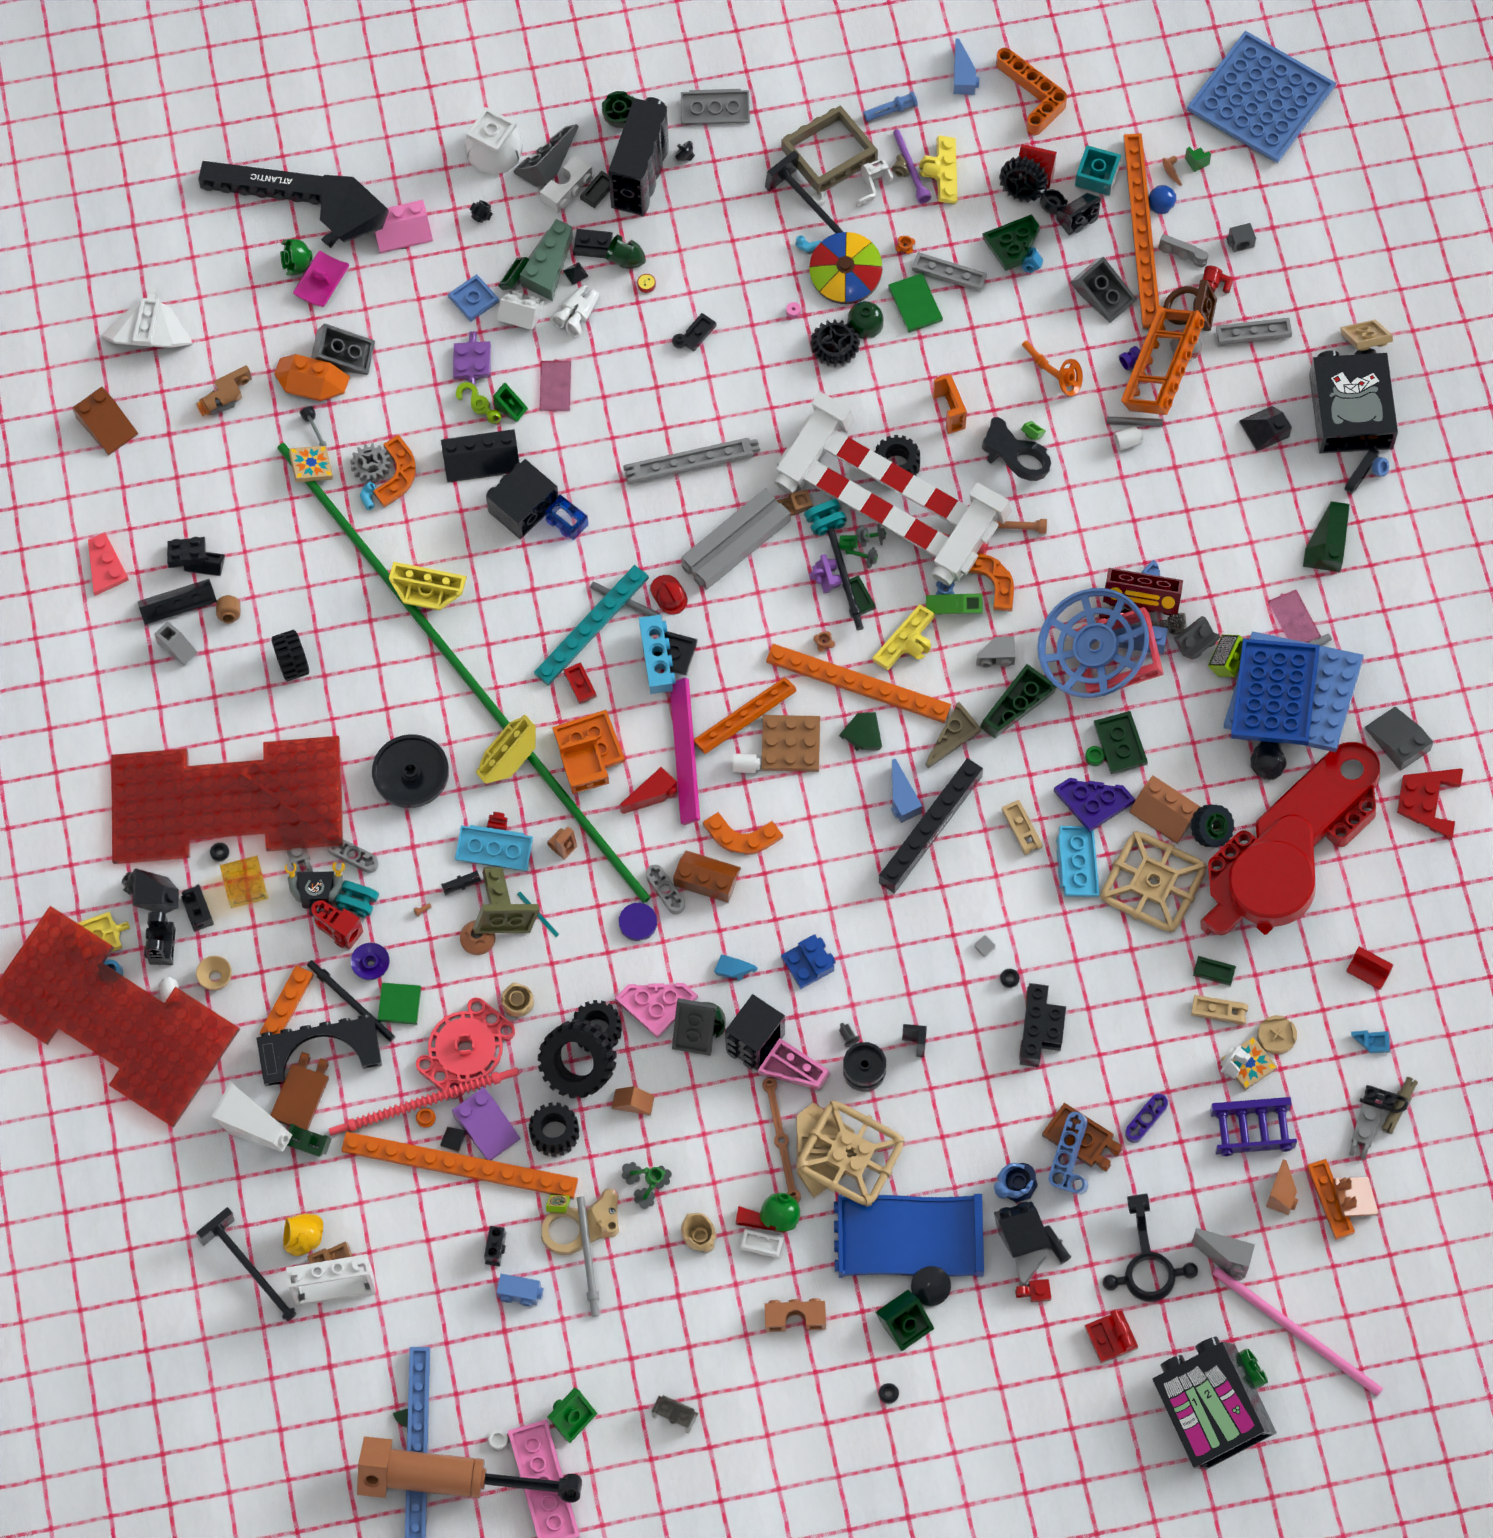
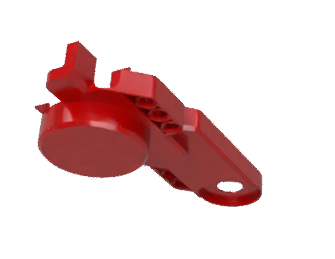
(1275, 873)

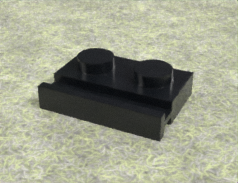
(592, 243)

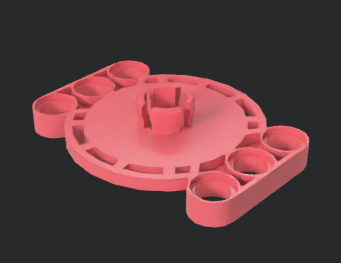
(465, 1063)

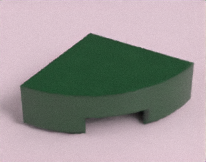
(402, 1417)

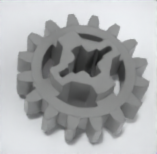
(371, 465)

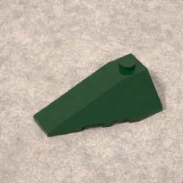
(1328, 541)

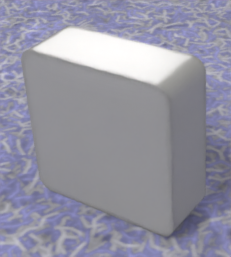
(984, 946)

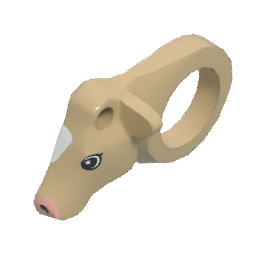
(601, 1219)

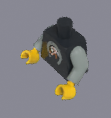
(315, 886)

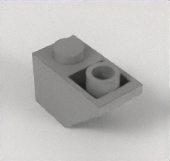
(175, 643)
(997, 652)

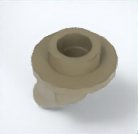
(900, 168)

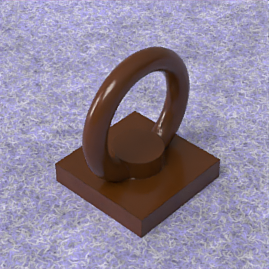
(1204, 302)

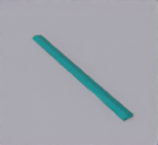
(545, 922)

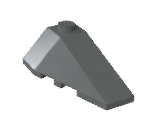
(546, 164)

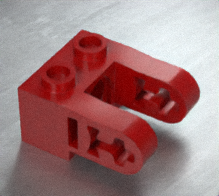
(343, 925)

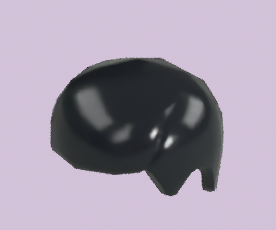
(1052, 201)

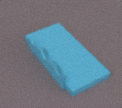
(494, 847)
(1077, 861)

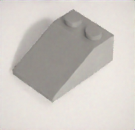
(1226, 1252)

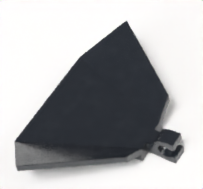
(349, 209)

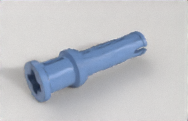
(899, 106)

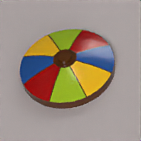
(845, 268)

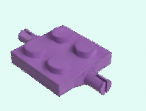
(472, 359)

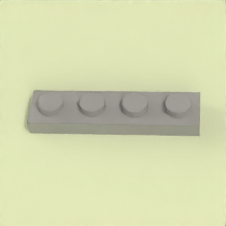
(949, 271)
(1254, 331)

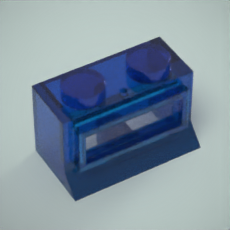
(566, 517)

